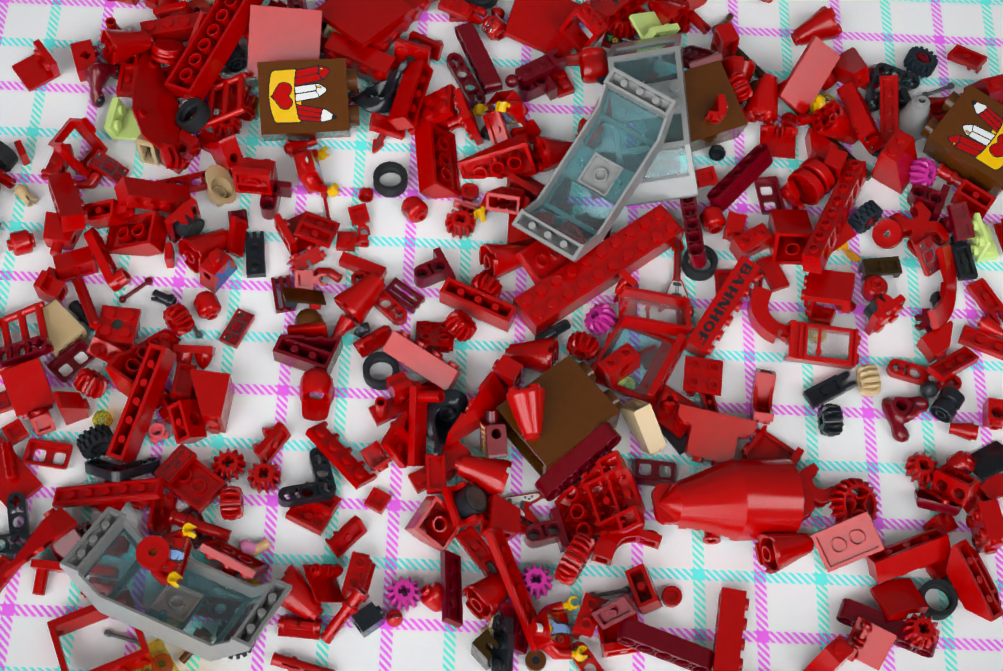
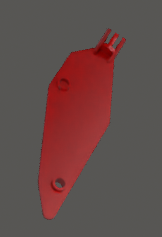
(156, 110)

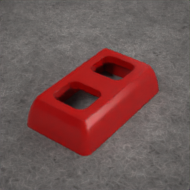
(51, 449)

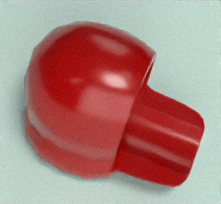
(591, 61)
(316, 381)

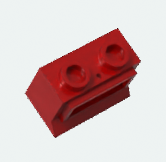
(359, 573)

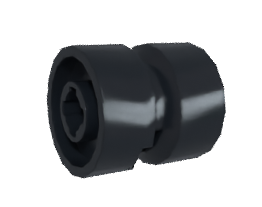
(236, 61)
(947, 404)

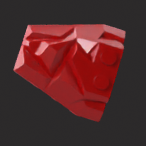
(603, 500)

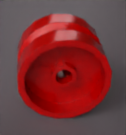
(812, 181)

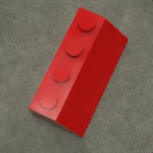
(437, 162)

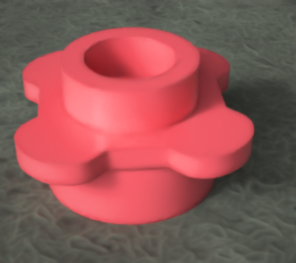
(160, 426)

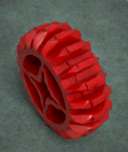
(846, 503)
(575, 558)

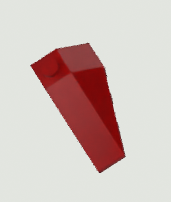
(49, 530)

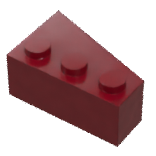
(307, 352)

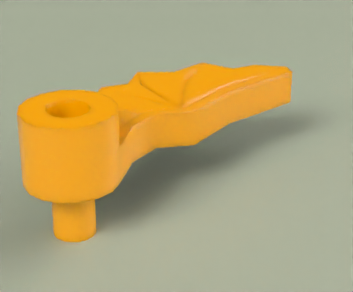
(849, 253)

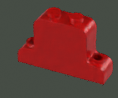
(712, 434)

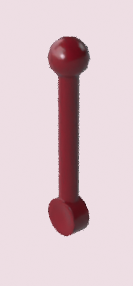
(148, 281)

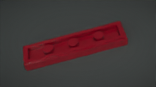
(451, 588)

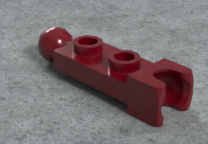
(536, 69)

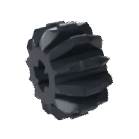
(830, 420)

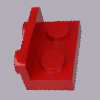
(585, 622)

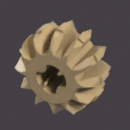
(868, 380)

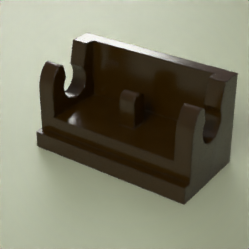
(880, 266)
(482, 650)

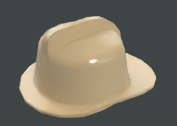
(220, 186)

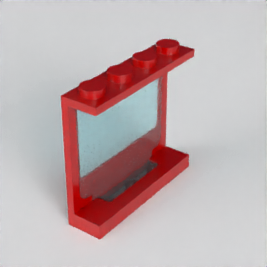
(657, 361)

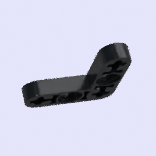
(875, 78)
(117, 473)
(315, 487)
(16, 532)

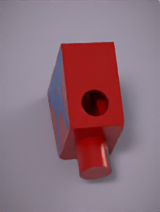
(218, 267)

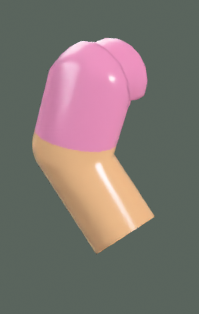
(254, 548)

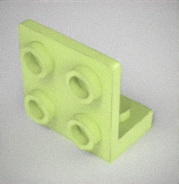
(649, 25)
(120, 122)
(982, 244)

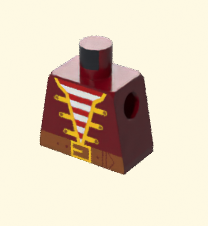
(493, 435)

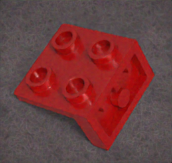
(37, 68)
(286, 232)

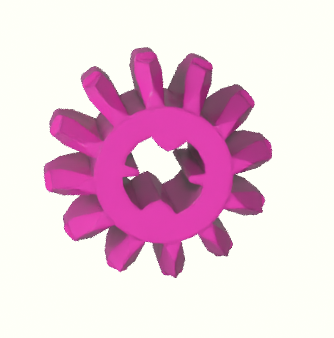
(923, 172)
(600, 319)
(537, 574)
(397, 597)

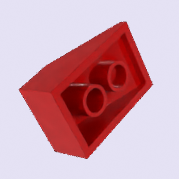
(141, 236)

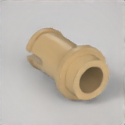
(22, 192)

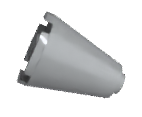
(915, 116)

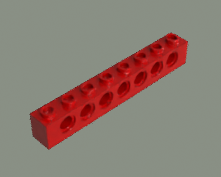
(834, 216)

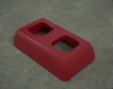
(776, 197)
(67, 357)
(654, 478)
(929, 502)

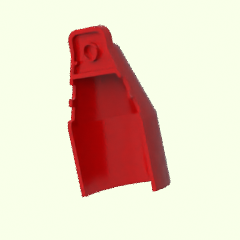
(735, 499)

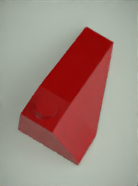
(500, 160)
(126, 364)
(489, 397)

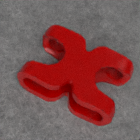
(920, 226)
(814, 496)

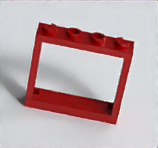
(88, 616)

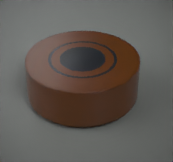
(535, 661)

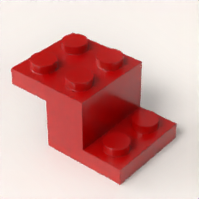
(254, 176)

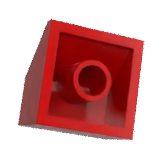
(432, 524)

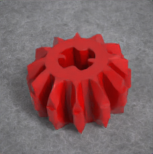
(623, 29)
(740, 86)
(228, 127)
(460, 223)
(487, 284)
(178, 319)
(460, 325)
(582, 346)
(90, 383)
(236, 465)
(913, 468)
(264, 483)
(231, 503)
(929, 632)

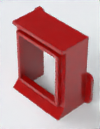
(87, 131)

